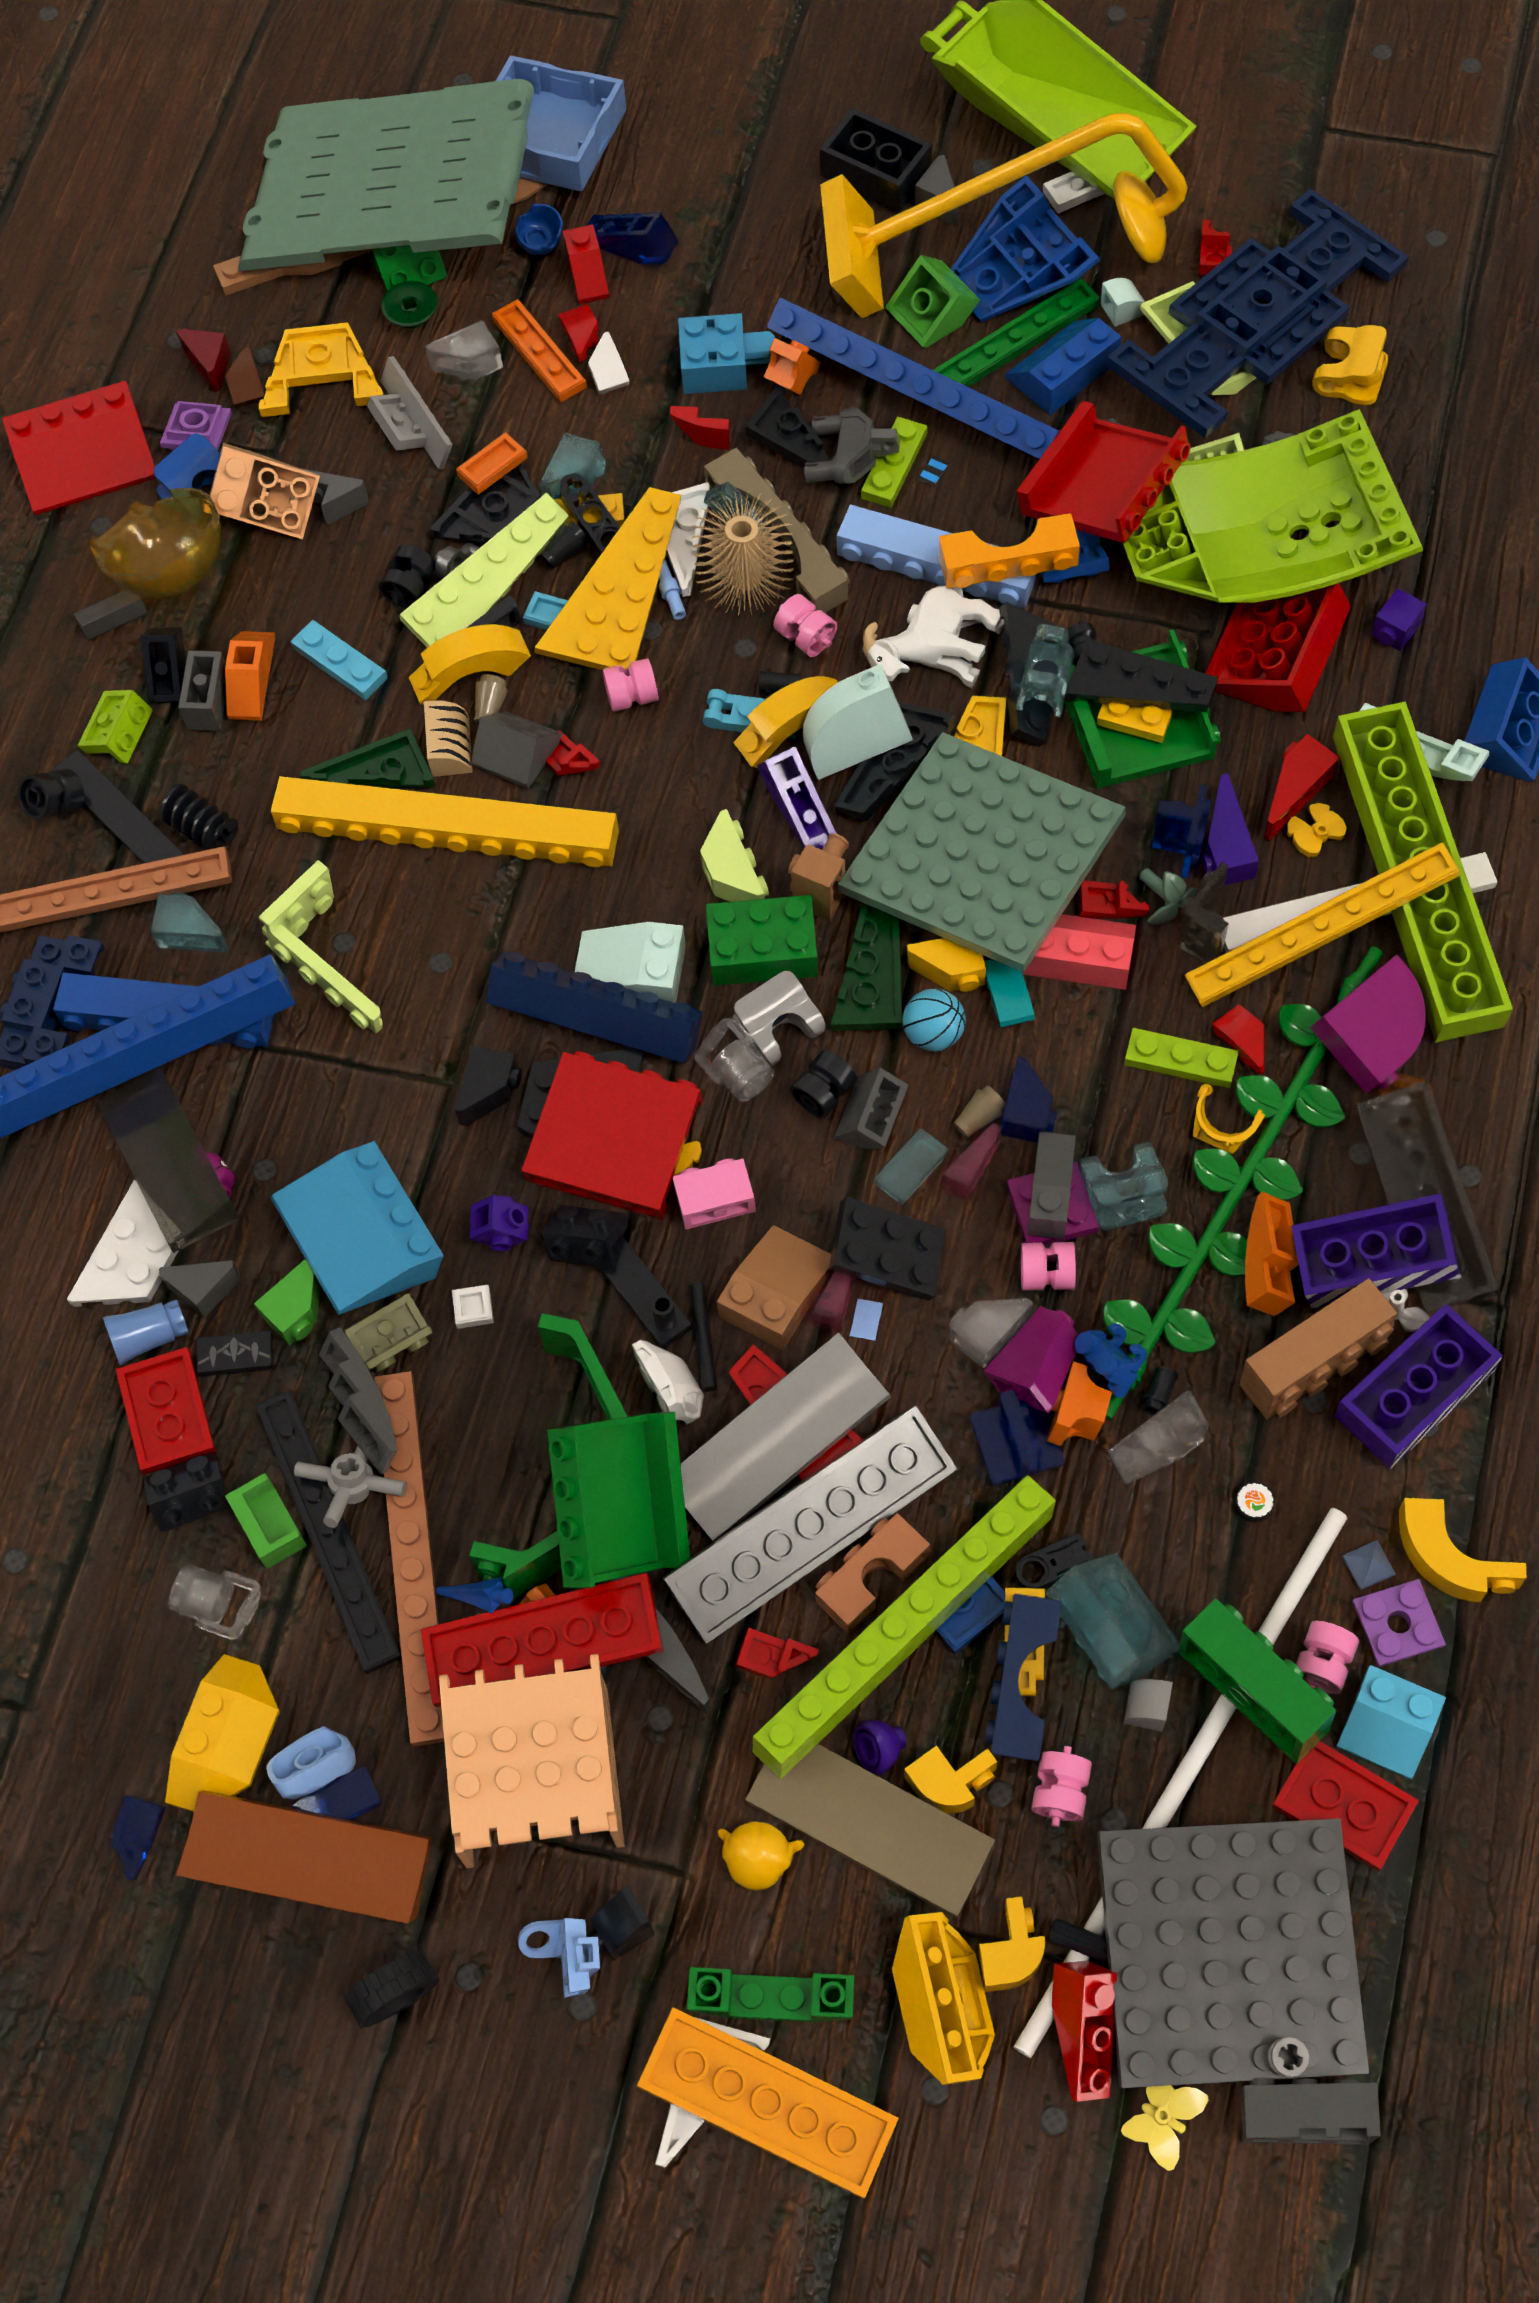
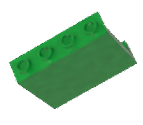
(1125, 757)
(618, 1498)

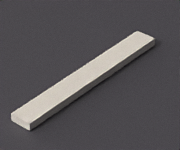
(1251, 924)

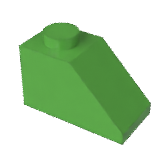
(292, 1304)

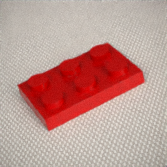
(165, 1410)
(1335, 1788)

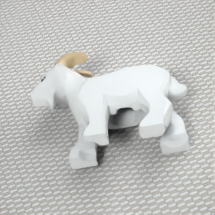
(934, 636)

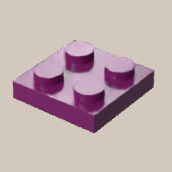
(1080, 1218)

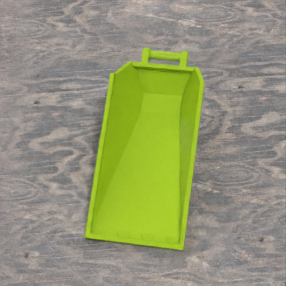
(1049, 79)

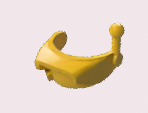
(1210, 1135)

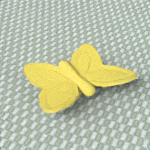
(1160, 2118)

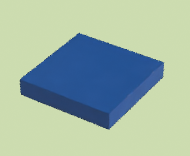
(973, 1616)

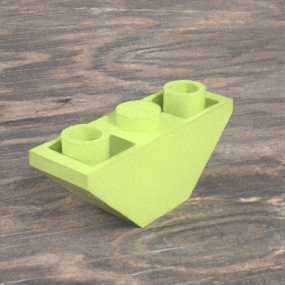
(729, 864)

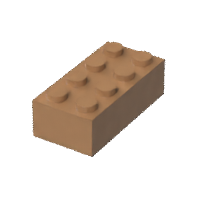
(1318, 1350)

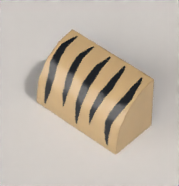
(447, 738)

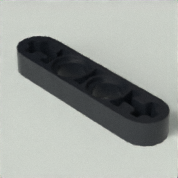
(594, 531)

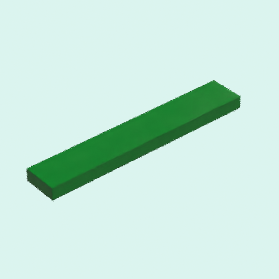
(1020, 334)

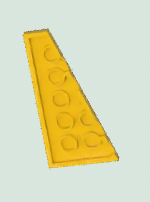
(612, 604)

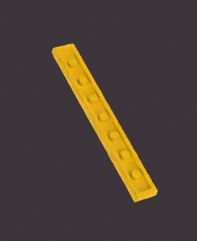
(1322, 924)

